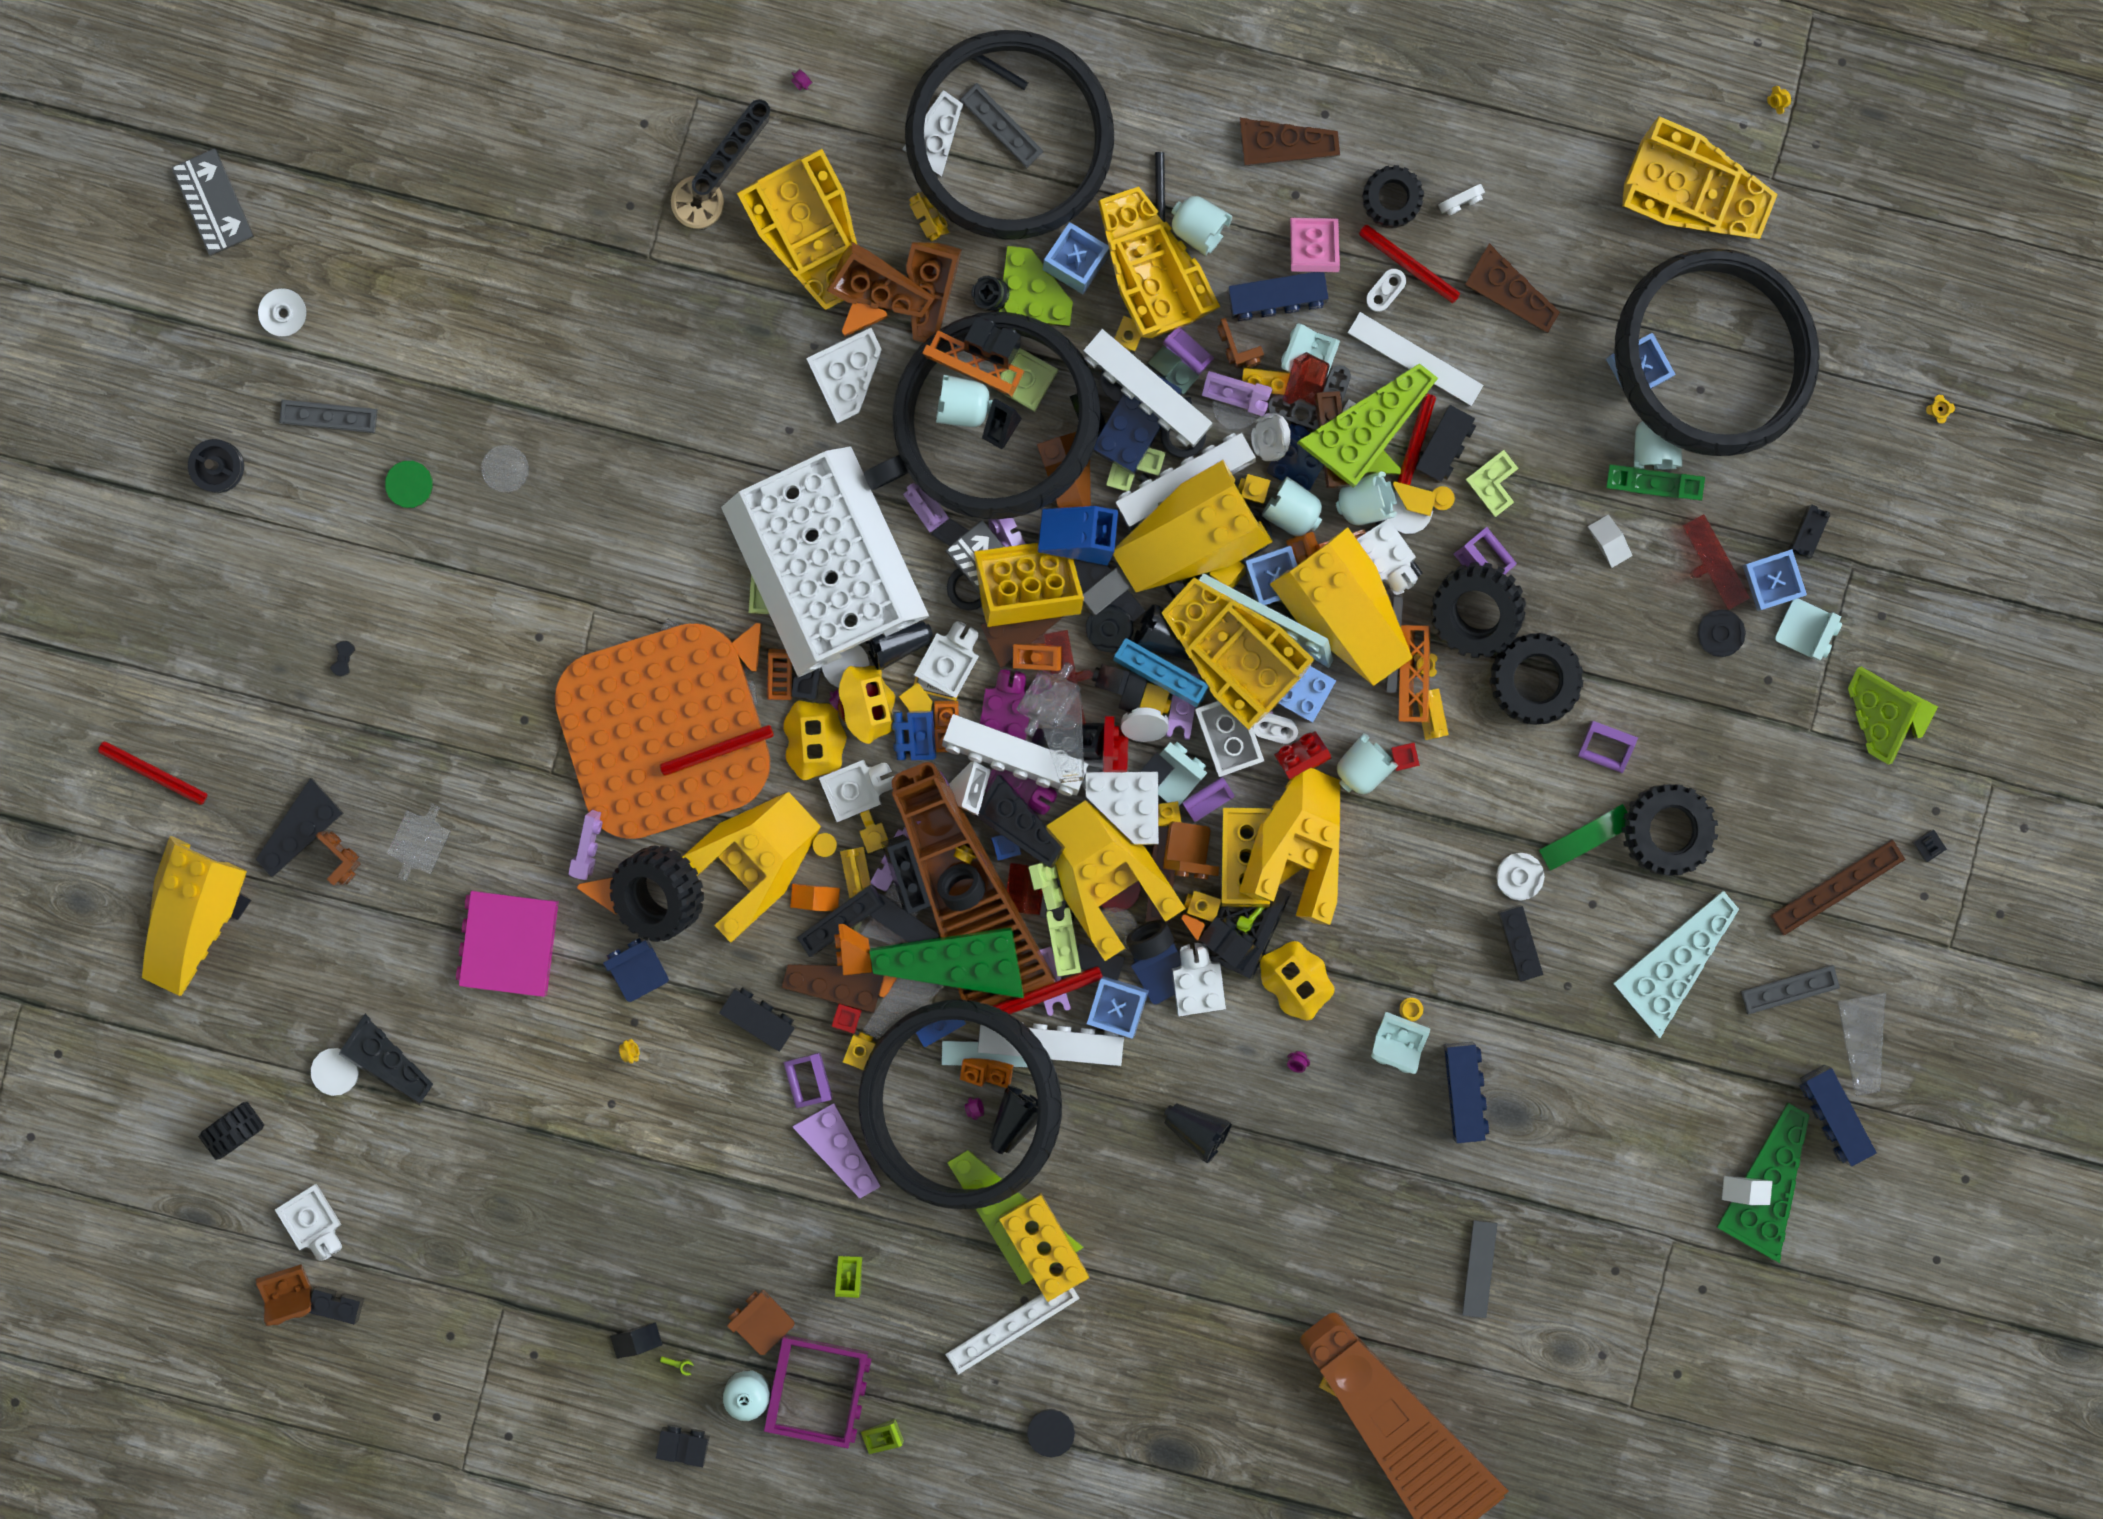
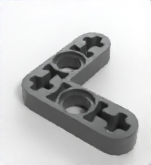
(1331, 379)

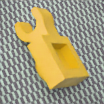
(872, 834)

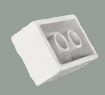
(1227, 739)

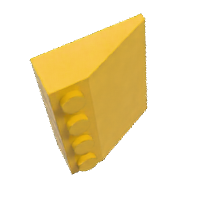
(1026, 585)

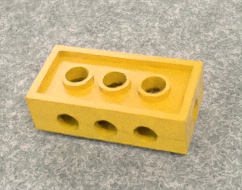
(1232, 847)
(1050, 1231)

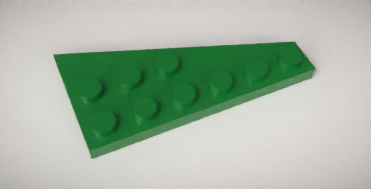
(967, 961)
(1777, 1161)

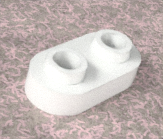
(1453, 204)
(1385, 290)
(1272, 729)

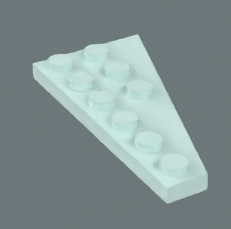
(1310, 641)
(1668, 971)

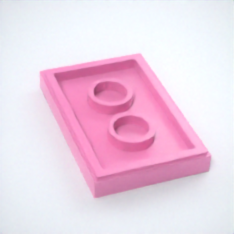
(1314, 245)

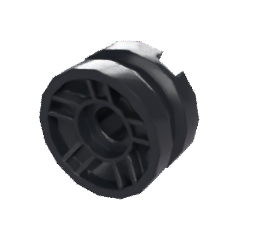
(994, 301)

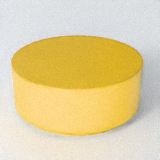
(824, 844)

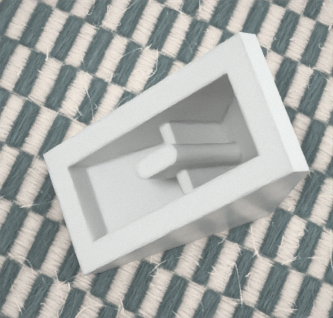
(1610, 540)
(970, 787)
(1746, 1190)

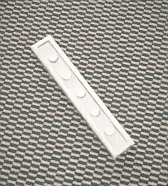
(1410, 355)
(1008, 1329)

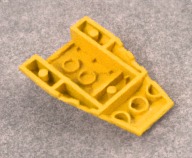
(1694, 184)
(803, 220)
(1152, 269)
(1192, 532)
(1345, 601)
(1236, 651)
(186, 913)

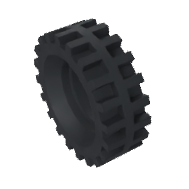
(1639, 837)

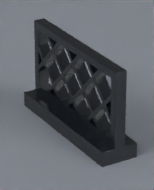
(1263, 934)

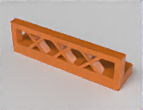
(967, 369)
(1408, 674)

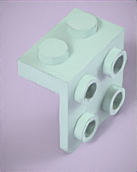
(1306, 340)
(1808, 629)
(1184, 775)
(1399, 1043)

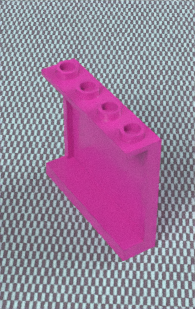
(507, 943)

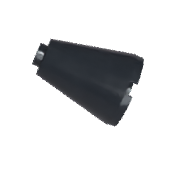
(1158, 636)
(898, 645)
(1014, 1119)
(1197, 1129)

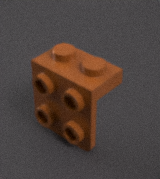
(1247, 358)
(1188, 850)
(345, 872)
(285, 1295)
(761, 1322)

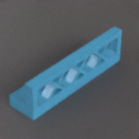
(1161, 672)

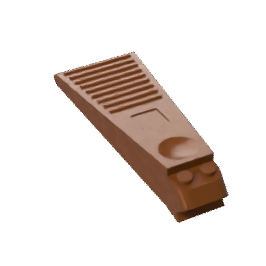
(925, 797)
(1414, 1448)

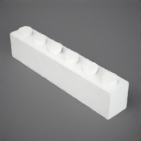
(1147, 388)
(1138, 505)
(1006, 753)
(1061, 1044)

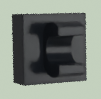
(1929, 845)

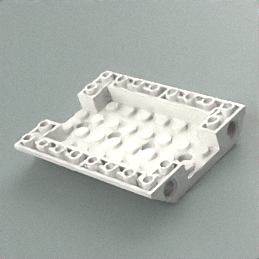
(850, 543)

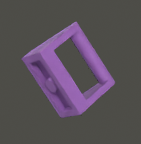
(1188, 350)
(1469, 553)
(1610, 733)
(1208, 799)
(821, 1078)

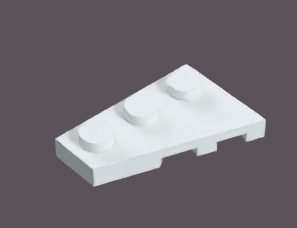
(940, 130)

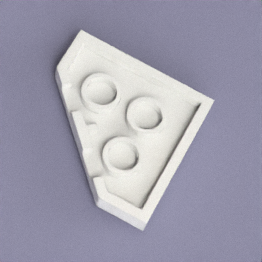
(846, 372)
(1128, 802)

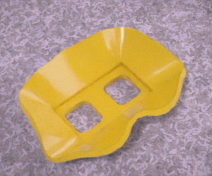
(858, 704)
(831, 738)
(1311, 970)

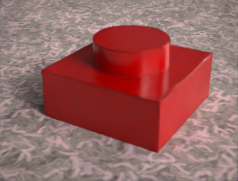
(1405, 756)
(846, 1018)

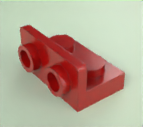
(1115, 748)

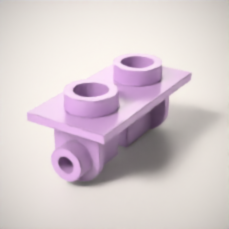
(925, 507)
(1002, 529)

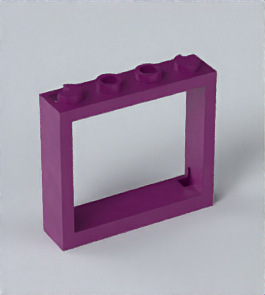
(854, 1410)

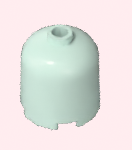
(1199, 223)
(963, 402)
(1653, 450)
(1368, 501)
(1294, 509)
(1364, 766)
(749, 1385)

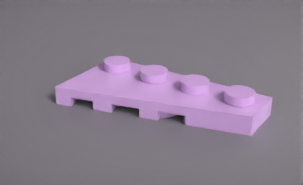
(837, 1147)

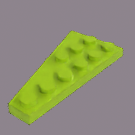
(1361, 433)
(974, 1175)

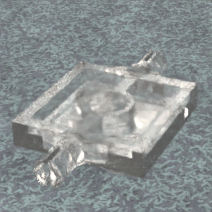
(1048, 699)
(419, 842)

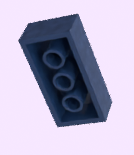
(1278, 294)
(1129, 433)
(1465, 1093)
(1837, 1115)

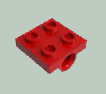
(1302, 755)

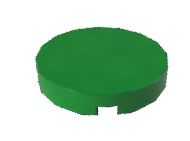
(409, 484)

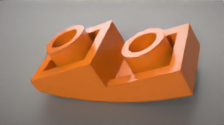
(943, 715)
(984, 1070)

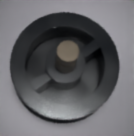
(216, 466)

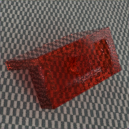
(1306, 378)
(1022, 890)

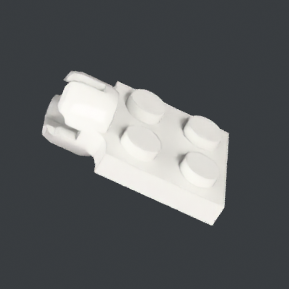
(1390, 556)
(949, 659)
(855, 788)
(1198, 982)
(311, 1223)

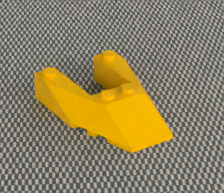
(1306, 833)
(762, 851)
(1100, 865)

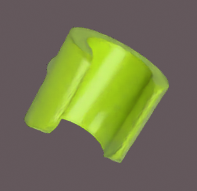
(1245, 924)
(678, 1364)

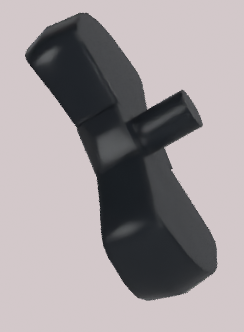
(341, 666)

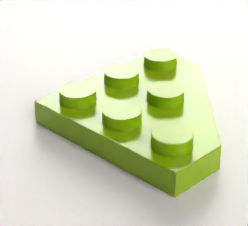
(1034, 290)
(1882, 713)

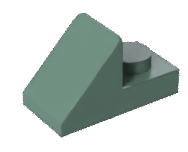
(1173, 369)

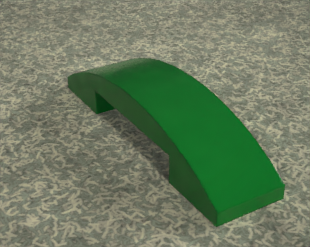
(1655, 483)
(1584, 838)

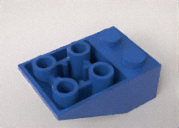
(1079, 533)

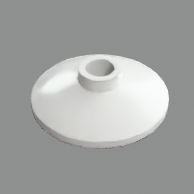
(270, 310)

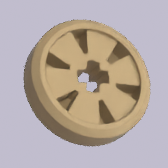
(691, 216)

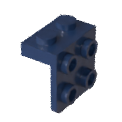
(1297, 462)
(636, 969)
(1157, 975)

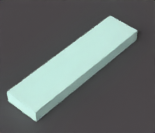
(956, 1051)

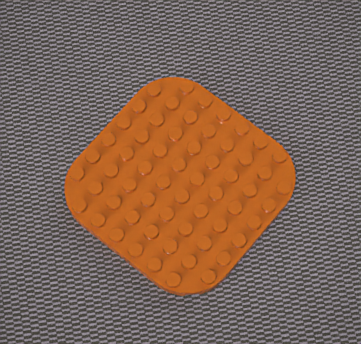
(651, 704)

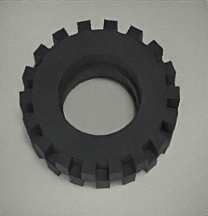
(1396, 175)
(231, 1130)

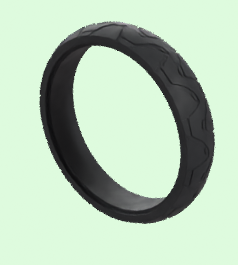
(1009, 41)
(1788, 303)
(1053, 485)
(876, 1131)

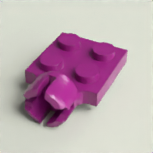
(1001, 703)
(1027, 790)

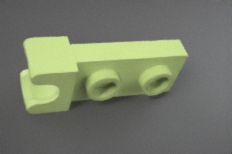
(1064, 943)

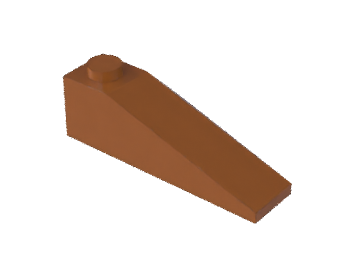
(934, 270)
(871, 281)
(1052, 455)

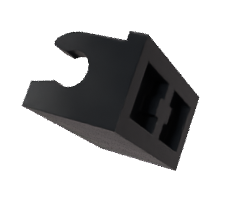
(1809, 531)

